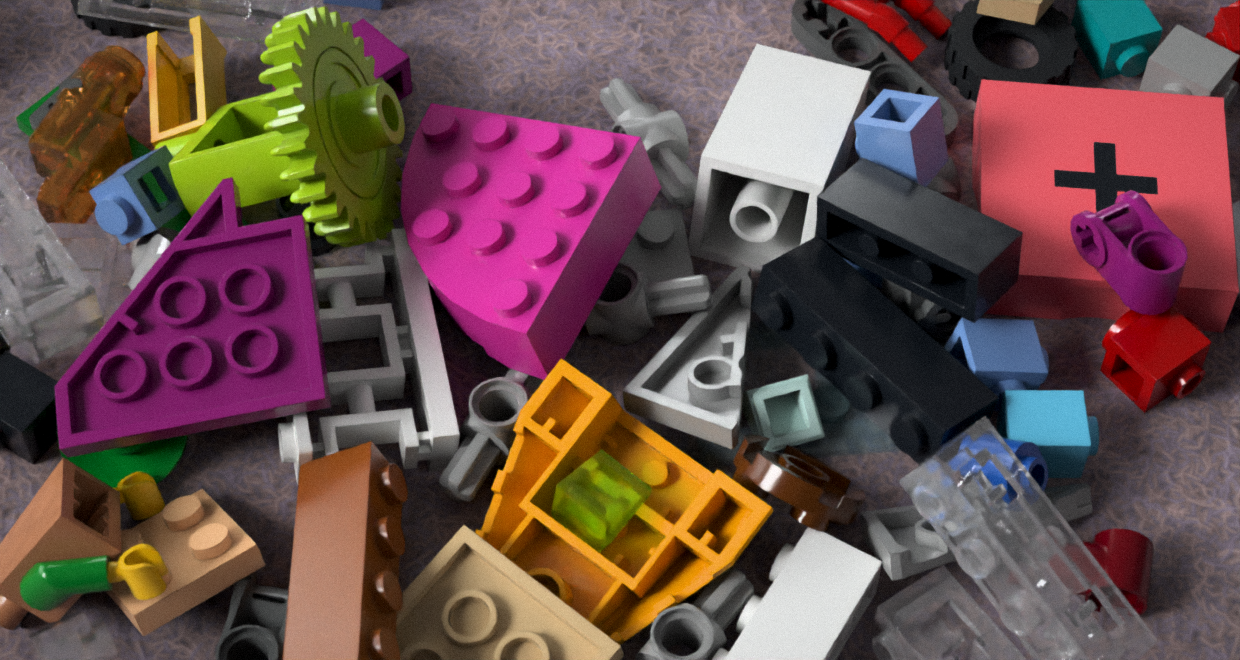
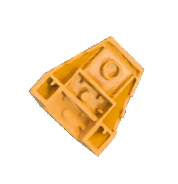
(669, 548)

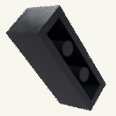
(919, 239)

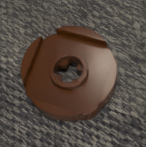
(798, 479)

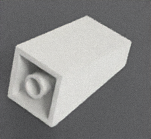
(773, 155)

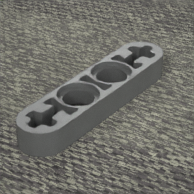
(882, 62)

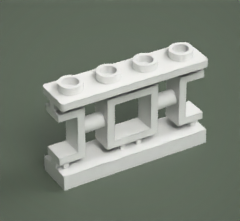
(404, 348)

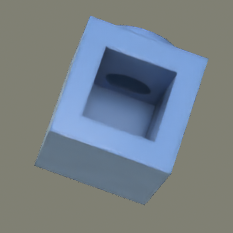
(903, 135)
(1000, 353)

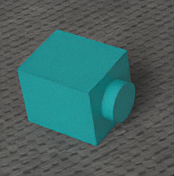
(1116, 35)

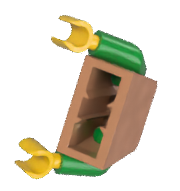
(68, 545)

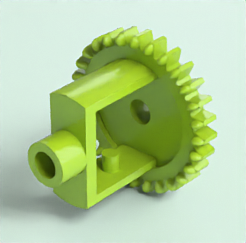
(318, 137)

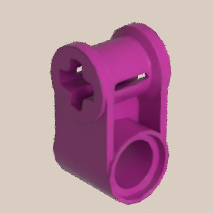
(1132, 252)

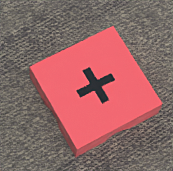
(1075, 149)

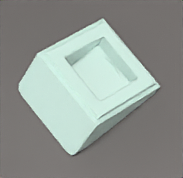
(783, 413)

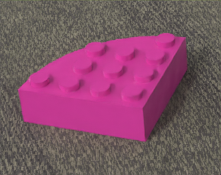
(521, 225)

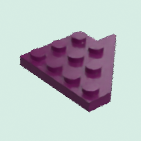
(205, 339)

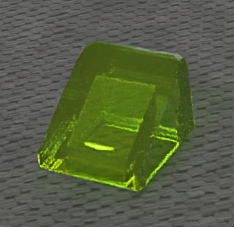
(598, 500)

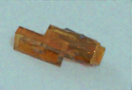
(83, 134)

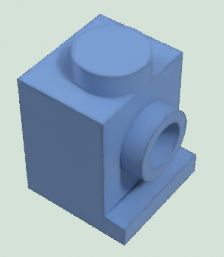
(127, 204)

